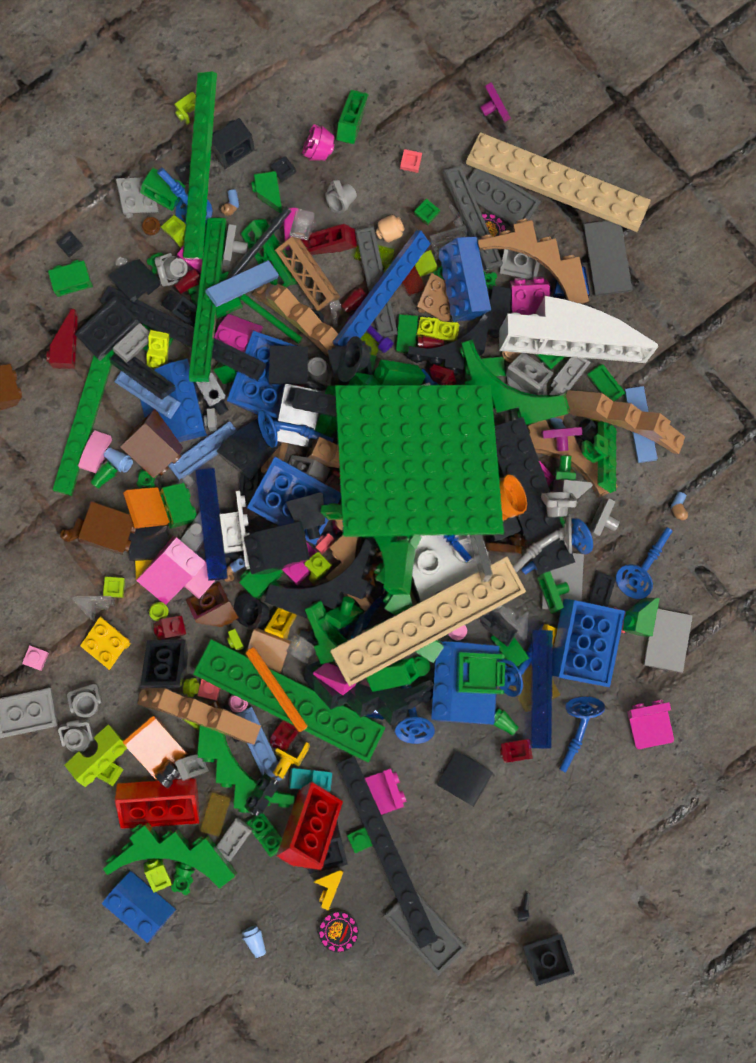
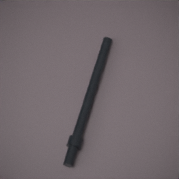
(276, 224)

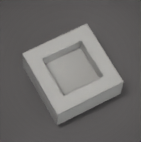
(211, 420)

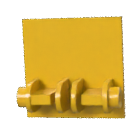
(105, 643)

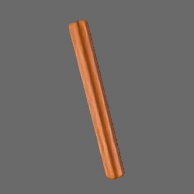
(276, 689)

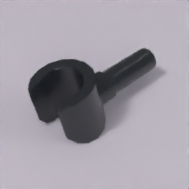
(523, 915)

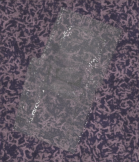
(302, 224)
(88, 603)
(520, 624)
(302, 650)

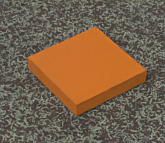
(146, 507)

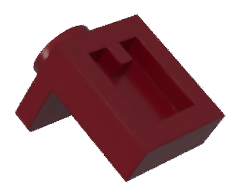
(442, 375)
(283, 736)

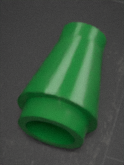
(104, 474)
(504, 722)

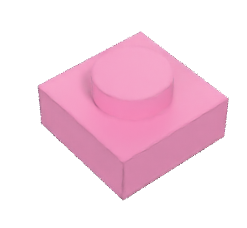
(35, 658)

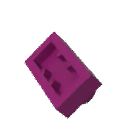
(494, 104)
(561, 436)

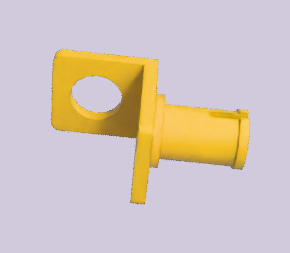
(286, 760)

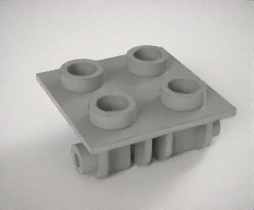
(131, 199)

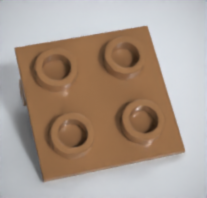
(434, 299)

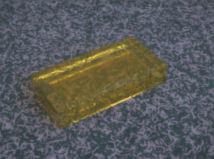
(215, 814)

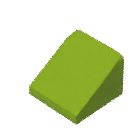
(426, 264)

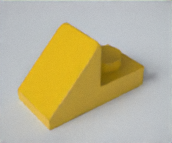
(281, 623)
(331, 882)

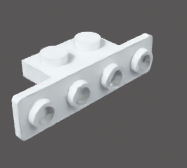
(234, 529)

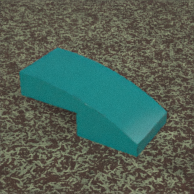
(301, 777)

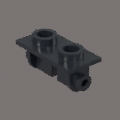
(498, 627)
(256, 801)

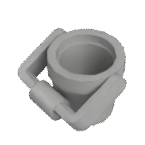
(339, 196)
(170, 268)
(320, 371)
(558, 503)
(84, 703)
(76, 738)

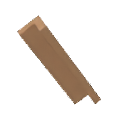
(312, 268)

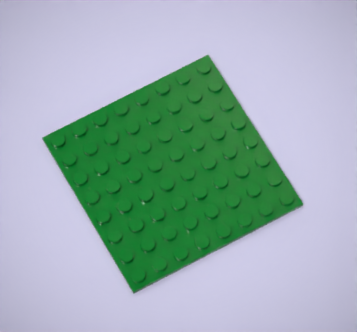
(418, 460)

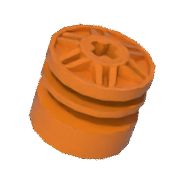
(512, 497)

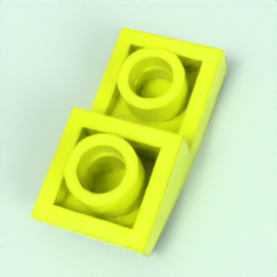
(438, 329)
(158, 349)

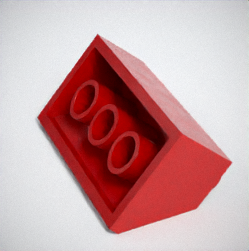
(156, 804)
(310, 827)

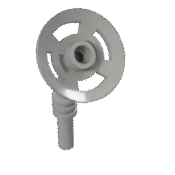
(563, 533)

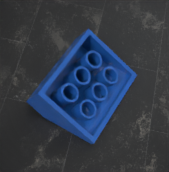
(258, 395)
(187, 420)
(285, 484)
(587, 642)
(454, 706)

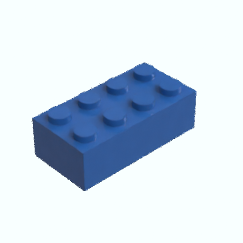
(464, 279)

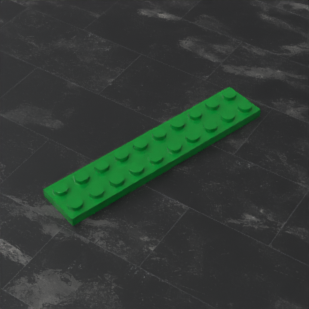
(336, 726)

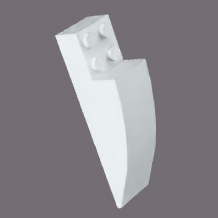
(573, 331)

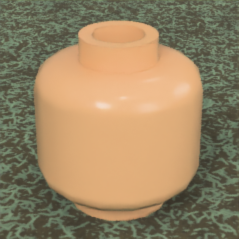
(390, 228)

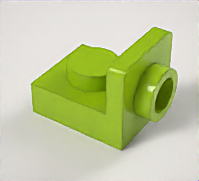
(185, 105)
(175, 229)
(317, 566)
(157, 874)

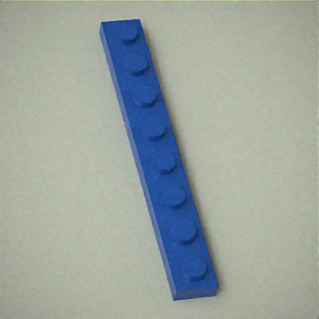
(384, 289)

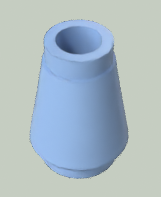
(119, 460)
(254, 941)

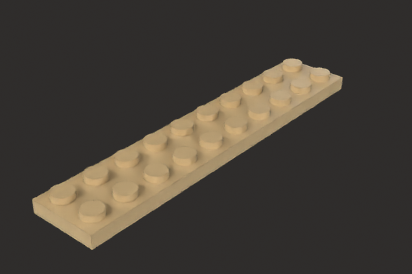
(558, 182)
(427, 622)

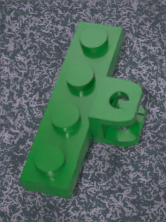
(605, 453)

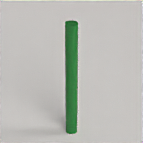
(272, 319)

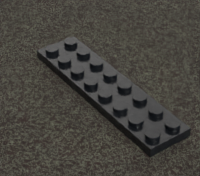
(519, 458)

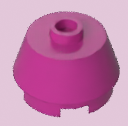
(318, 144)

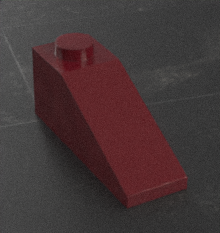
(331, 240)
(64, 345)

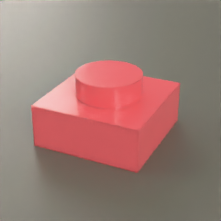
(411, 161)
(324, 543)
(208, 690)

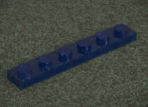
(211, 524)
(541, 689)

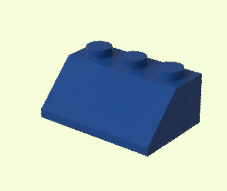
(138, 906)

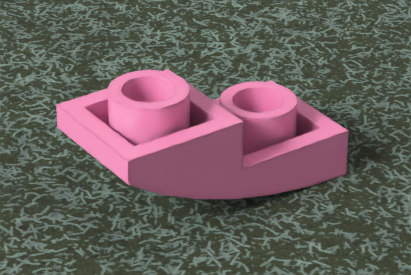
(94, 450)
(199, 583)

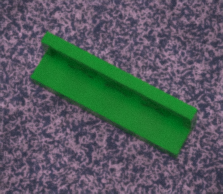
(270, 246)

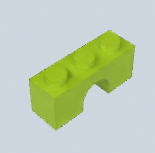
(88, 768)

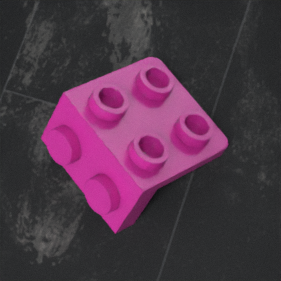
(528, 294)
(651, 724)
(385, 791)

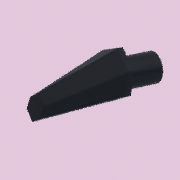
(309, 635)

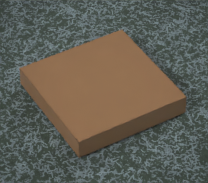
(270, 648)

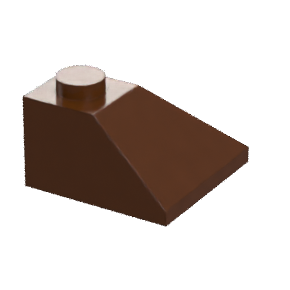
(212, 607)

